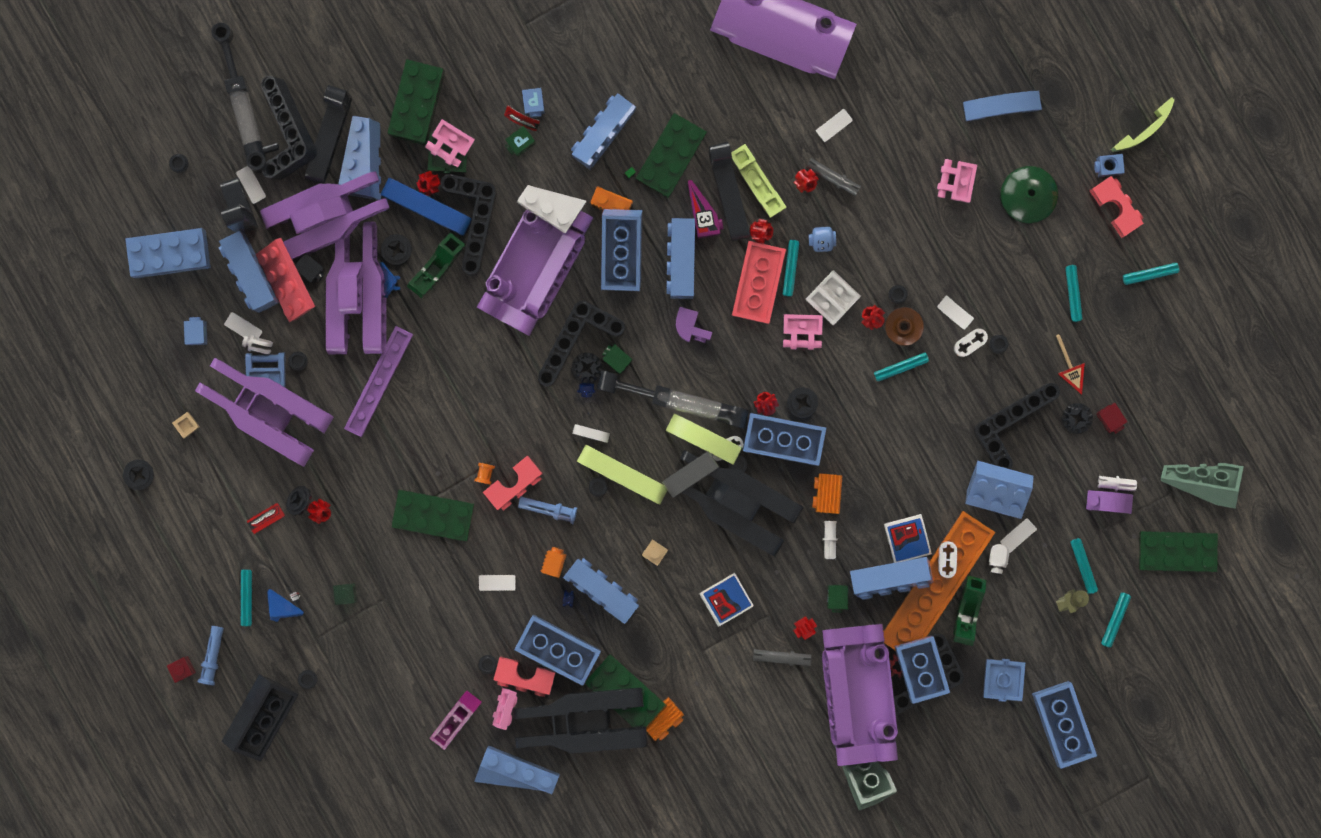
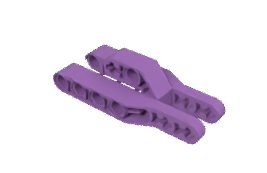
(319, 206)
(345, 296)
(270, 404)

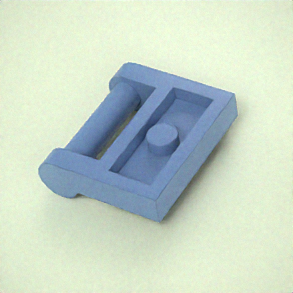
(274, 374)

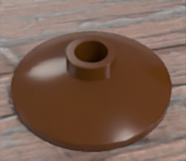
(911, 319)

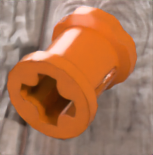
(484, 473)

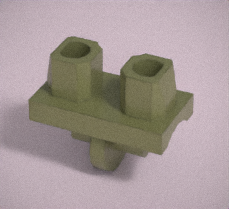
(1073, 600)

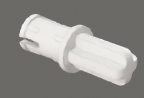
(1117, 483)
(830, 540)

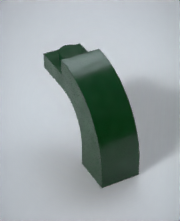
(437, 266)
(968, 610)

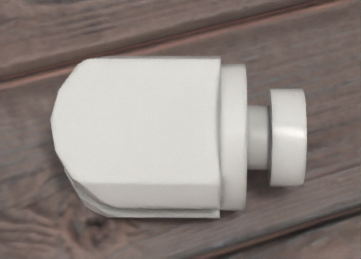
(254, 340)
(998, 558)

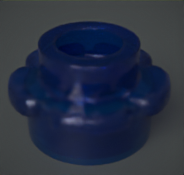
(586, 389)

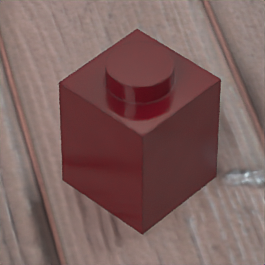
(1112, 418)
(181, 669)

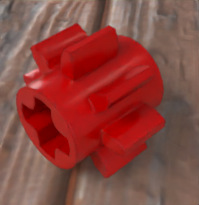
(806, 180)
(428, 183)
(761, 231)
(873, 317)
(766, 403)
(319, 511)
(805, 628)
(892, 663)

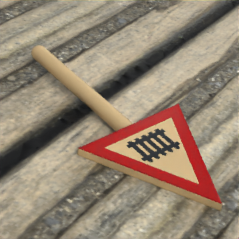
(1073, 375)

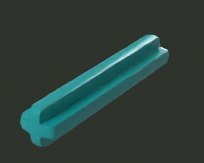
(790, 271)
(1151, 273)
(1074, 294)
(901, 367)
(1084, 566)
(246, 597)
(1116, 620)

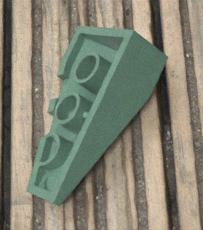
(1211, 483)
(869, 783)

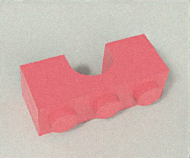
(1128, 218)
(527, 473)
(507, 674)

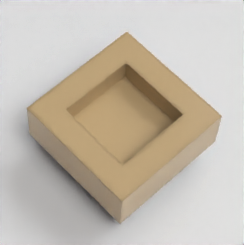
(186, 425)
(655, 552)

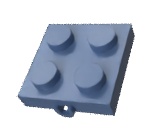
(1004, 680)

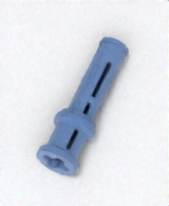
(557, 511)
(209, 665)

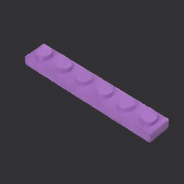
(378, 381)

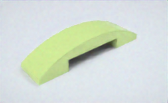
(1162, 113)
(757, 181)
(703, 439)

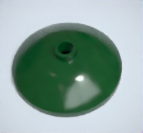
(1018, 202)

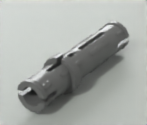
(833, 177)
(782, 657)

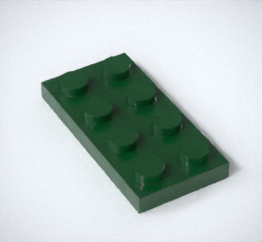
(671, 155)
(432, 515)
(1178, 551)
(613, 676)

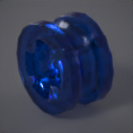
(568, 598)

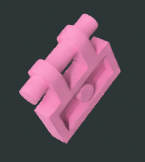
(453, 138)
(963, 180)
(804, 325)
(503, 716)

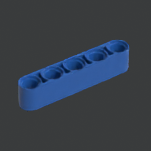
(426, 206)

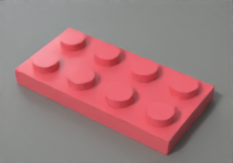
(285, 280)
(758, 282)

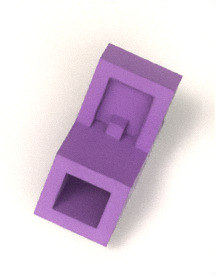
(685, 326)
(1109, 501)

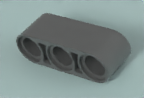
(690, 474)

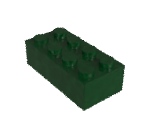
(416, 102)

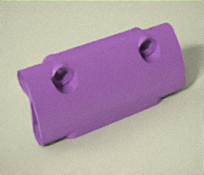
(787, 32)
(532, 270)
(859, 695)

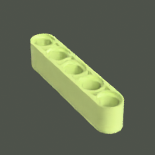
(622, 474)

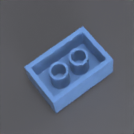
(999, 489)
(922, 669)

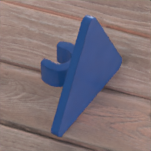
(390, 280)
(280, 607)

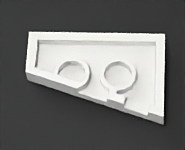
(552, 207)

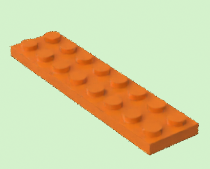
(924, 606)

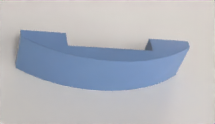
(1002, 105)

